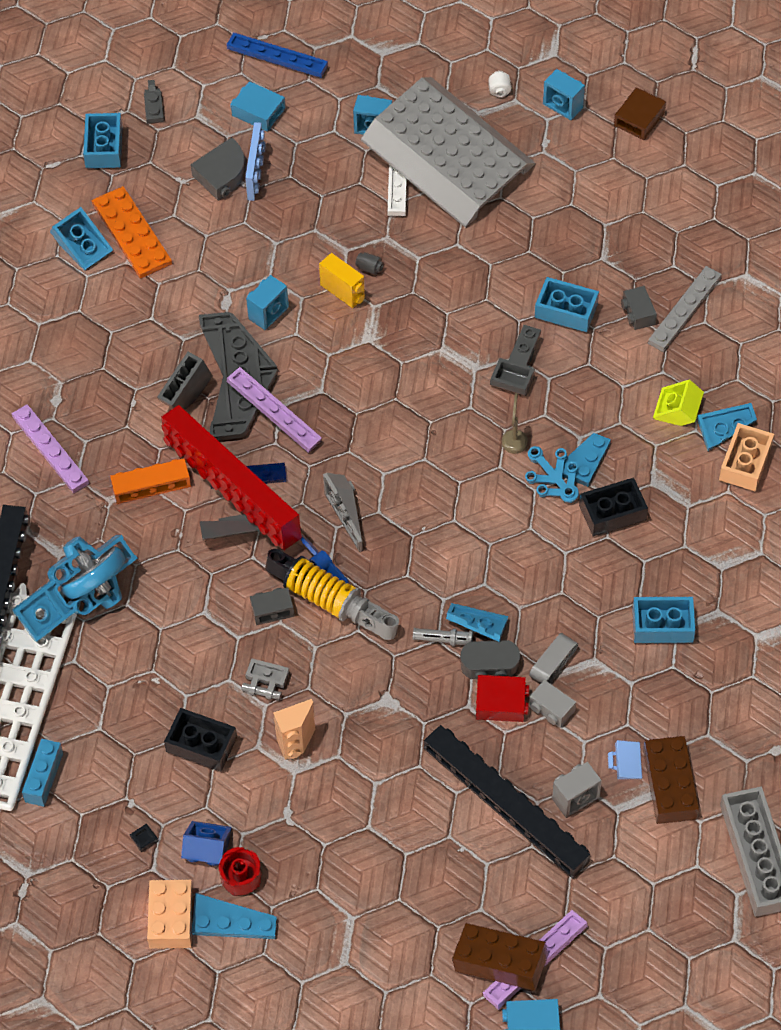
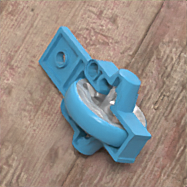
(77, 583)

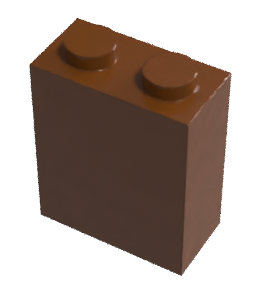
(639, 113)

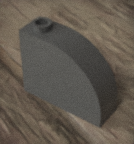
(220, 169)
(186, 382)

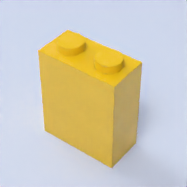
(342, 280)

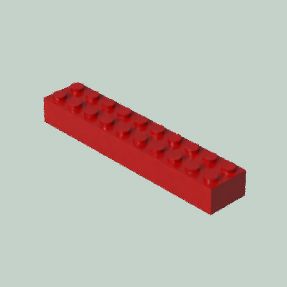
(231, 478)

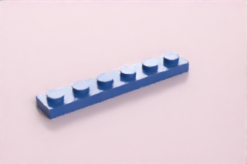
(277, 55)

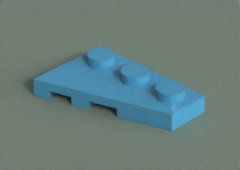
(478, 620)

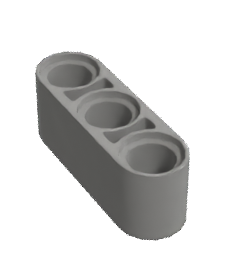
(554, 659)

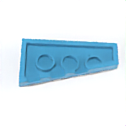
(226, 919)

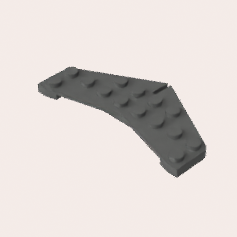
(233, 349)

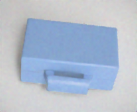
(627, 760)

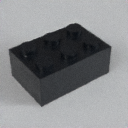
(613, 506)
(200, 739)

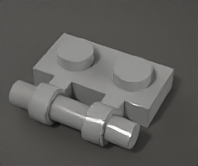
(265, 673)

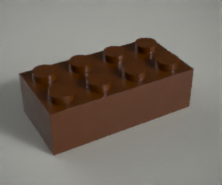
(670, 780)
(500, 956)

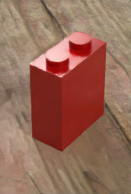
(501, 698)

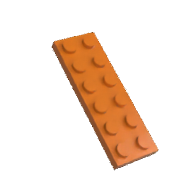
(131, 232)

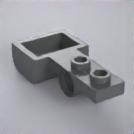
(514, 373)

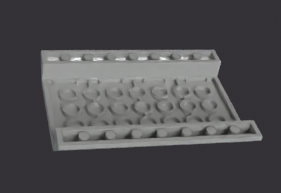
(445, 149)

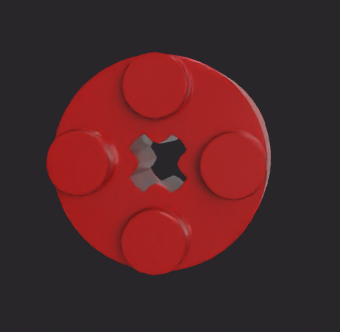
(240, 882)

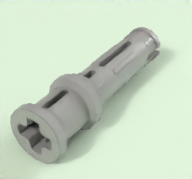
(455, 636)

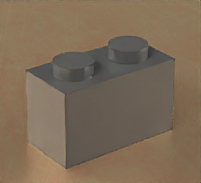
(639, 308)
(271, 606)

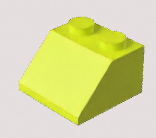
(679, 403)

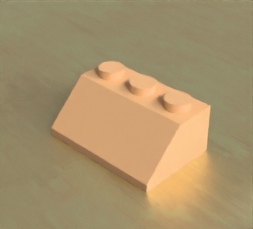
(294, 728)

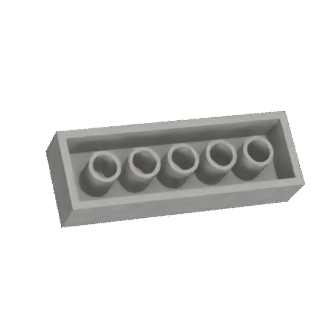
(755, 847)

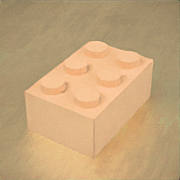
(746, 457)
(170, 914)

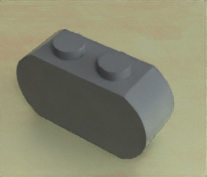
(489, 658)

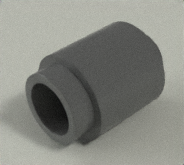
(369, 263)

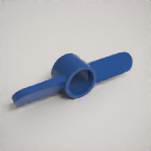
(323, 560)

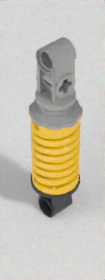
(330, 593)

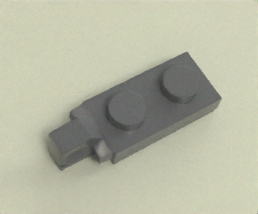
(153, 103)

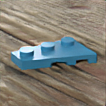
(721, 424)
(588, 458)

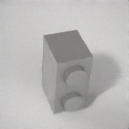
(552, 704)

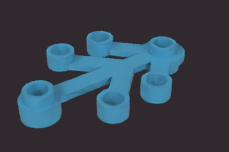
(554, 476)

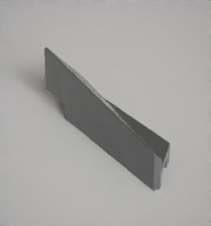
(227, 527)

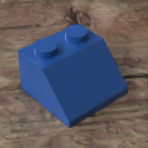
(205, 842)

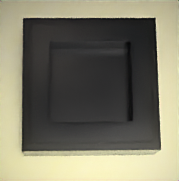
(143, 837)

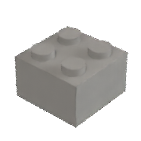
(576, 789)

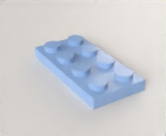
(255, 160)

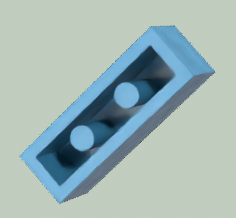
(42, 772)

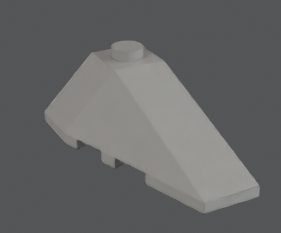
(341, 497)

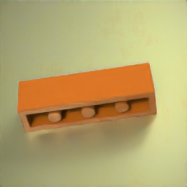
(150, 481)

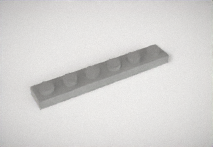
(684, 309)

